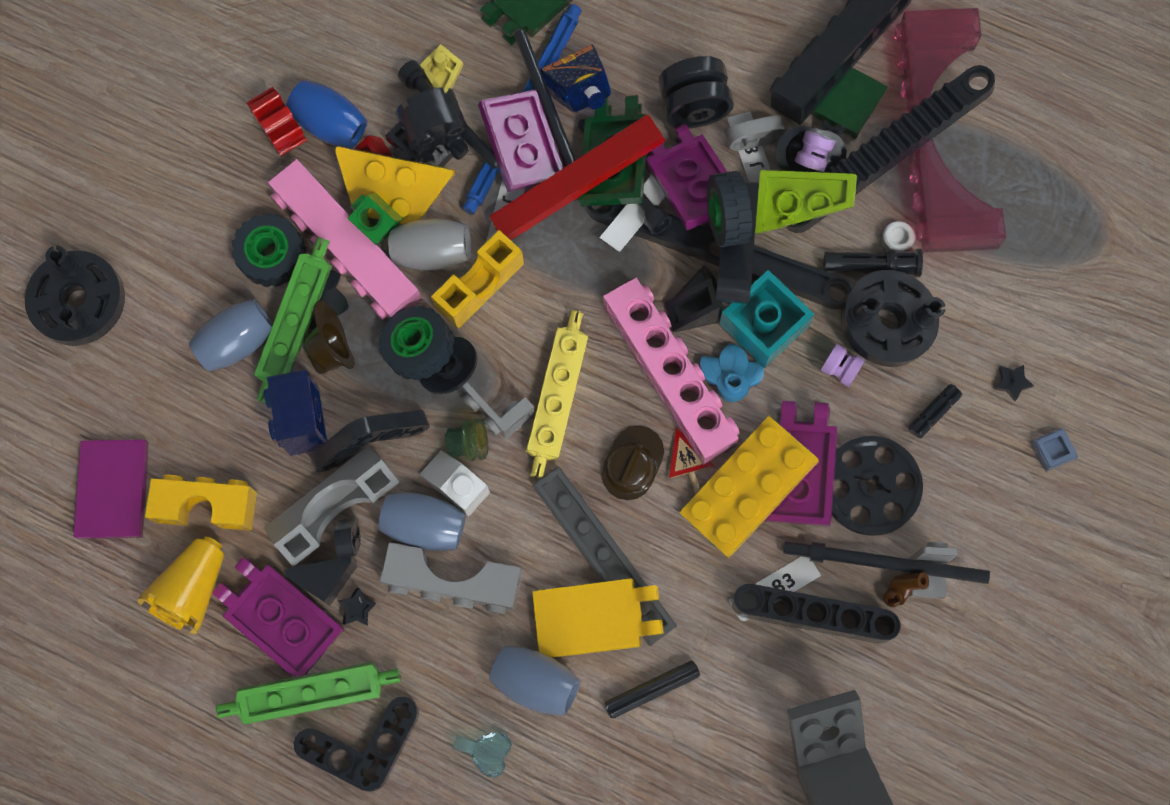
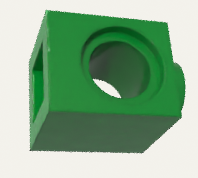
(388, 217)

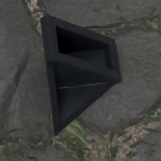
(695, 303)

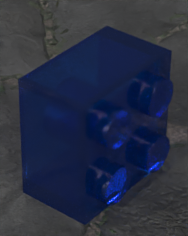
(296, 412)

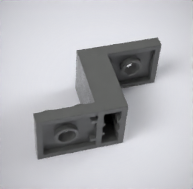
(835, 762)

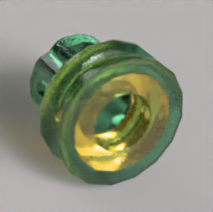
(468, 440)

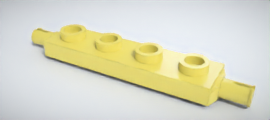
(556, 394)

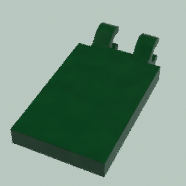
(523, 14)
(628, 183)

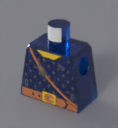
(578, 80)

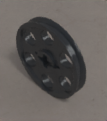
(886, 480)

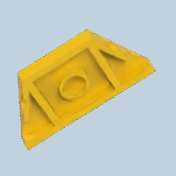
(401, 183)

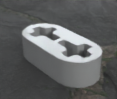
(755, 133)

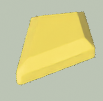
(442, 68)

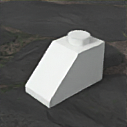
(455, 482)

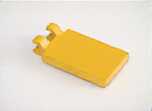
(593, 617)

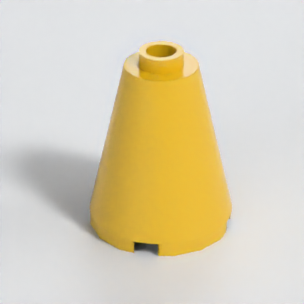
(185, 586)

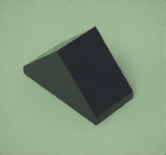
(323, 578)

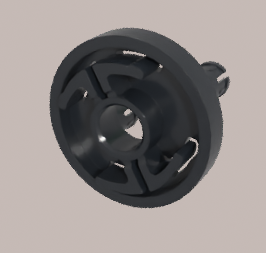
(68, 274)
(914, 318)

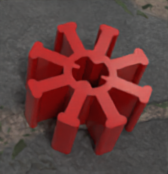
(276, 121)

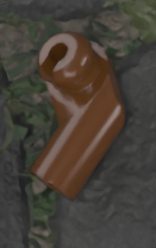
(902, 587)

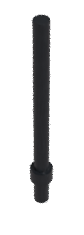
(545, 97)
(819, 552)

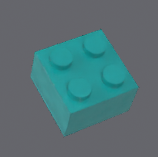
(768, 321)

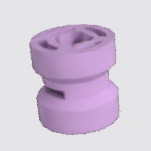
(818, 144)
(850, 368)

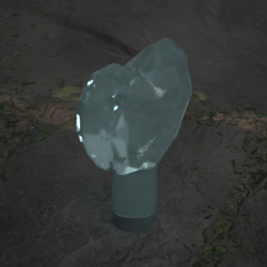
(487, 752)

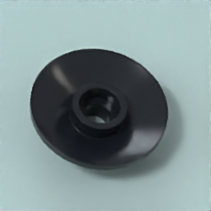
(456, 372)

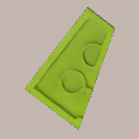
(801, 196)

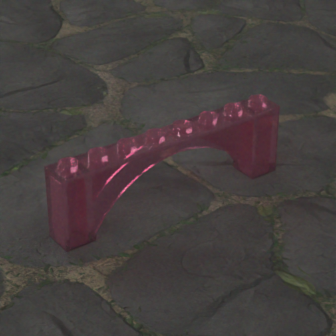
(947, 211)

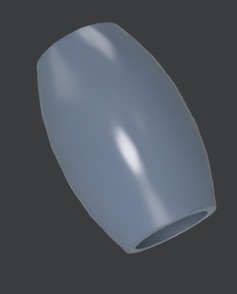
(231, 335)
(421, 521)
(534, 680)

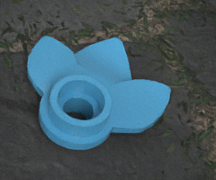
(731, 368)

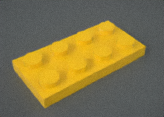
(749, 486)

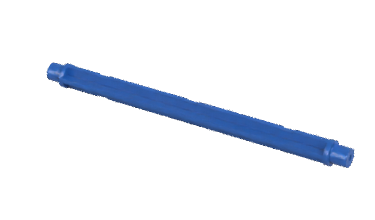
(551, 54)

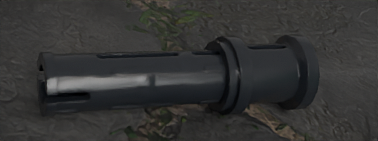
(871, 262)

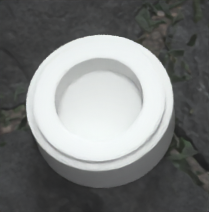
(898, 236)

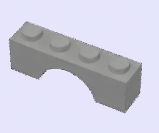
(301, 526)
(493, 586)

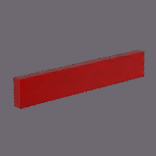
(578, 178)

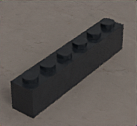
(832, 56)

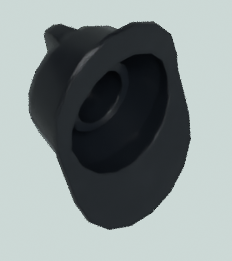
(792, 142)

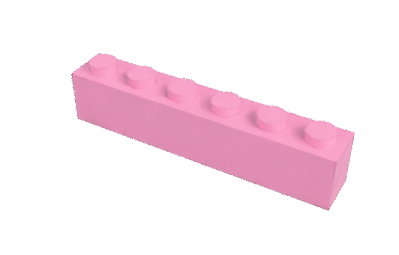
(351, 250)

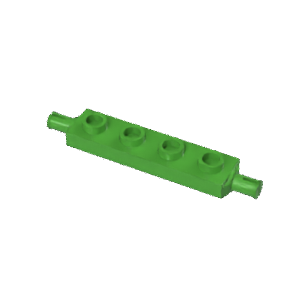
(294, 315)
(308, 693)

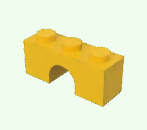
(493, 268)
(173, 499)

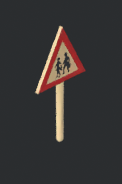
(685, 460)

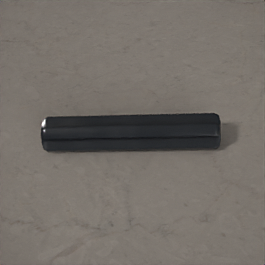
(652, 689)

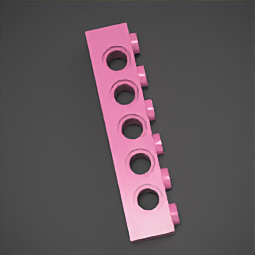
(706, 443)

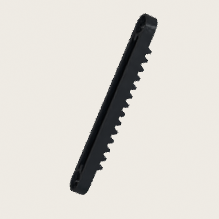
(911, 132)

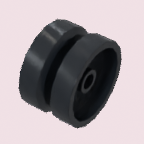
(696, 92)

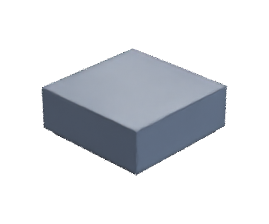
(1054, 449)

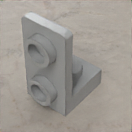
(514, 417)
(938, 553)

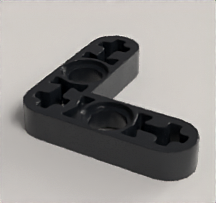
(364, 431)
(359, 760)

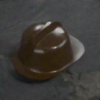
(327, 342)
(632, 462)

